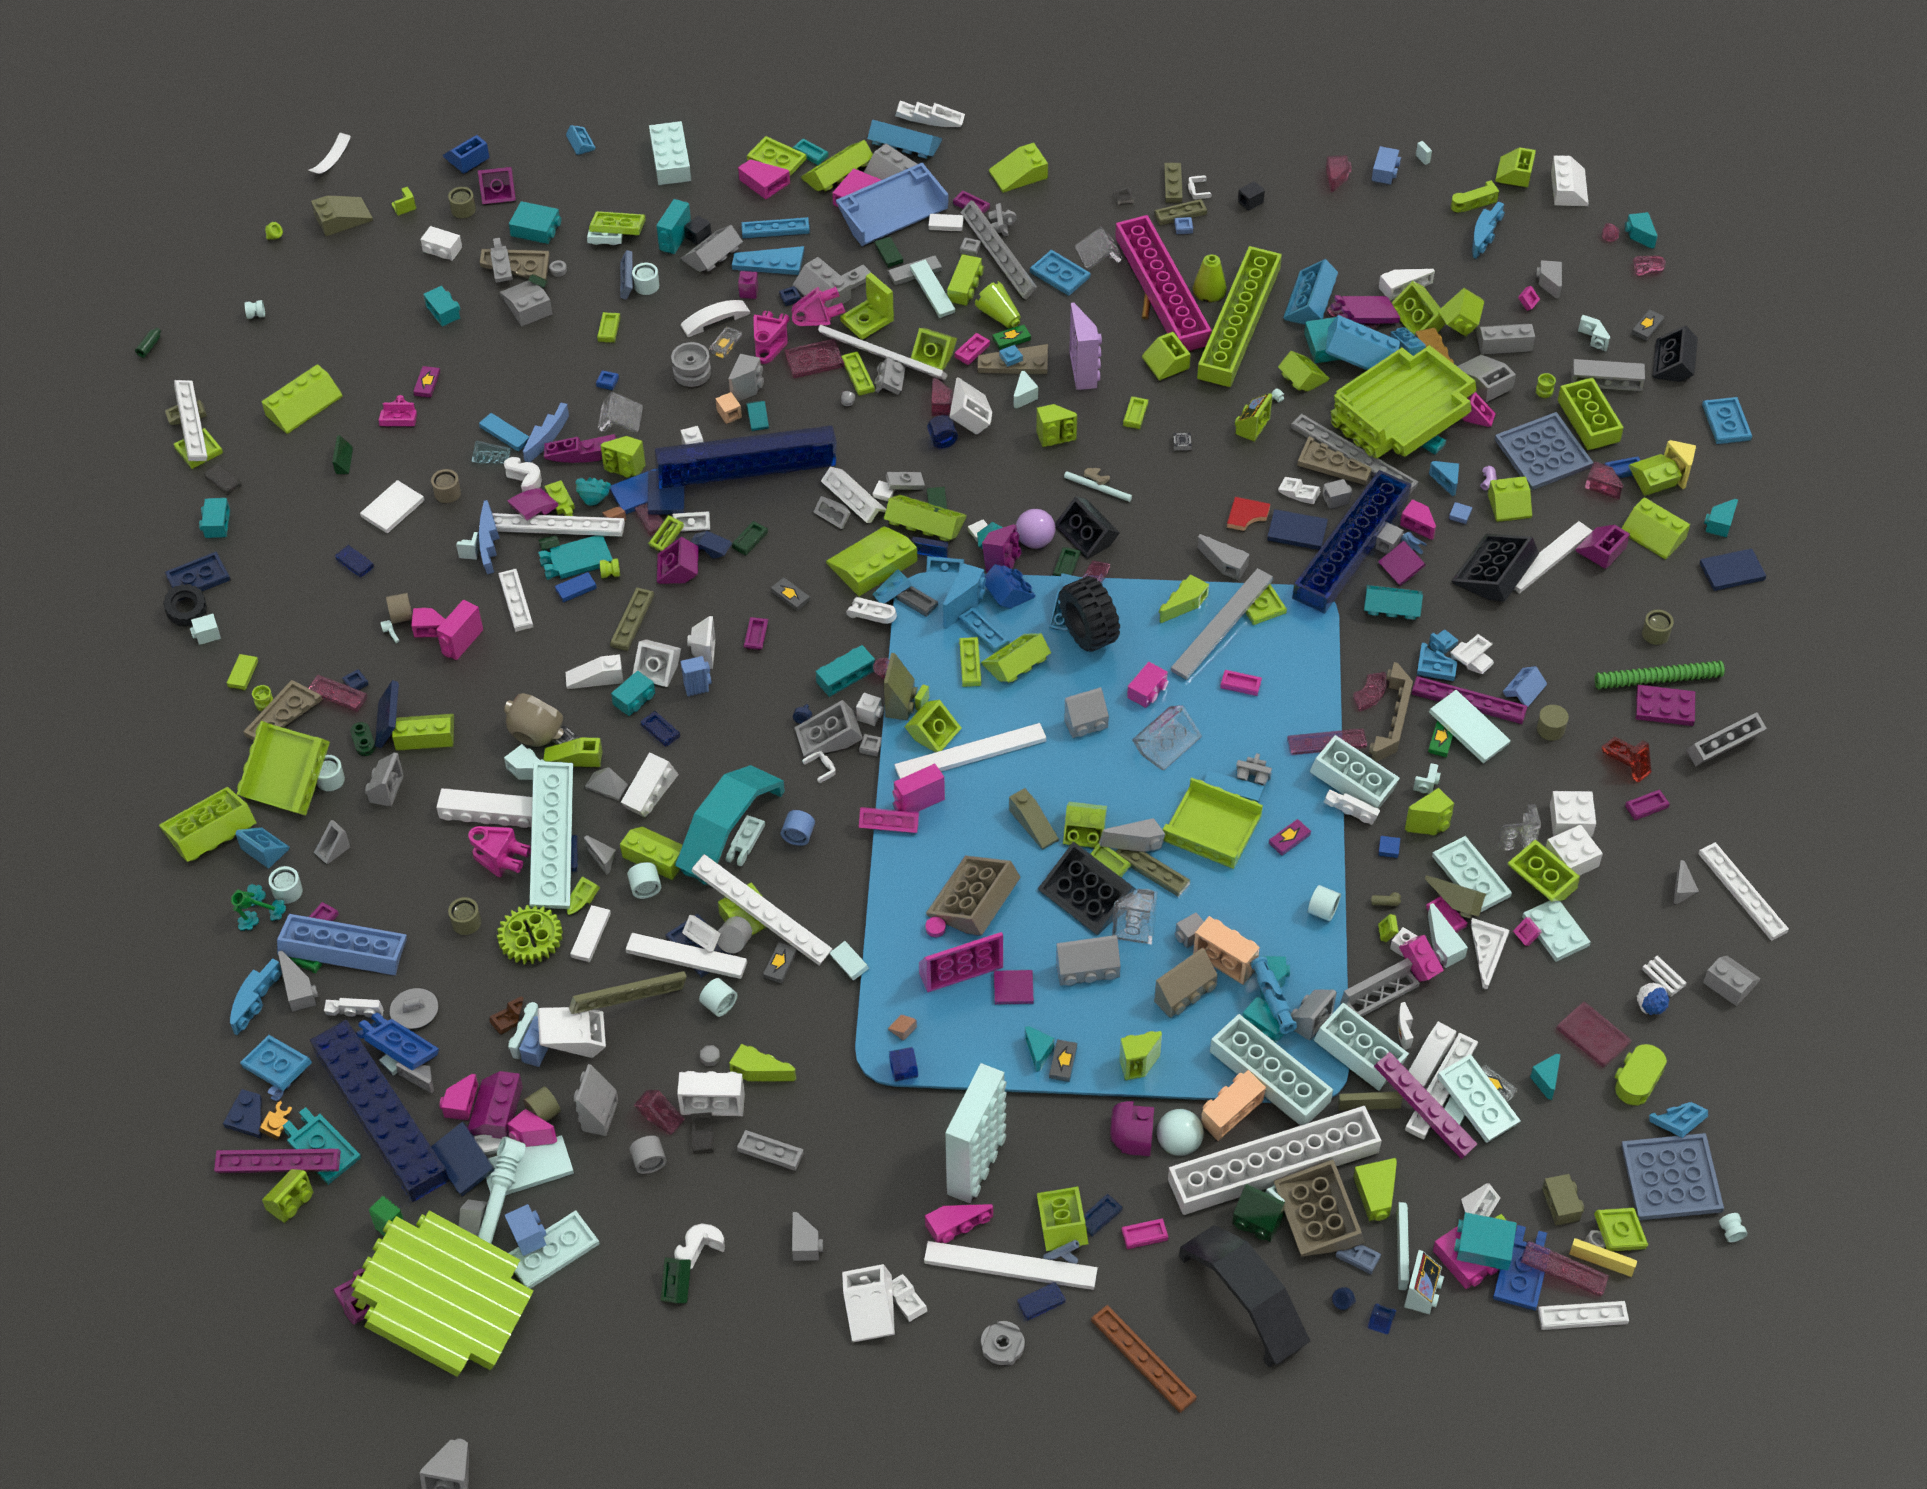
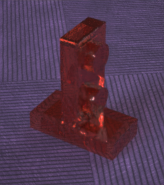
(1633, 756)

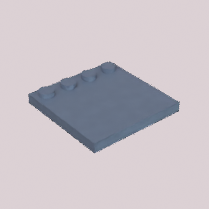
(1543, 451)
(1672, 1176)

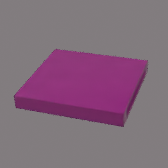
(1402, 563)
(1013, 987)

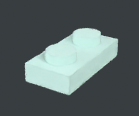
(604, 238)

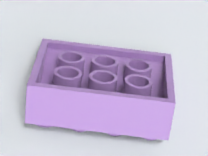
(1084, 349)

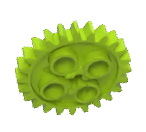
(512, 941)

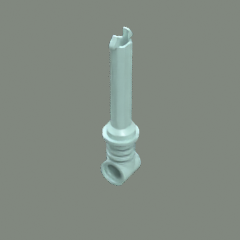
(509, 1154)

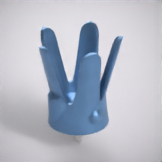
(1412, 542)

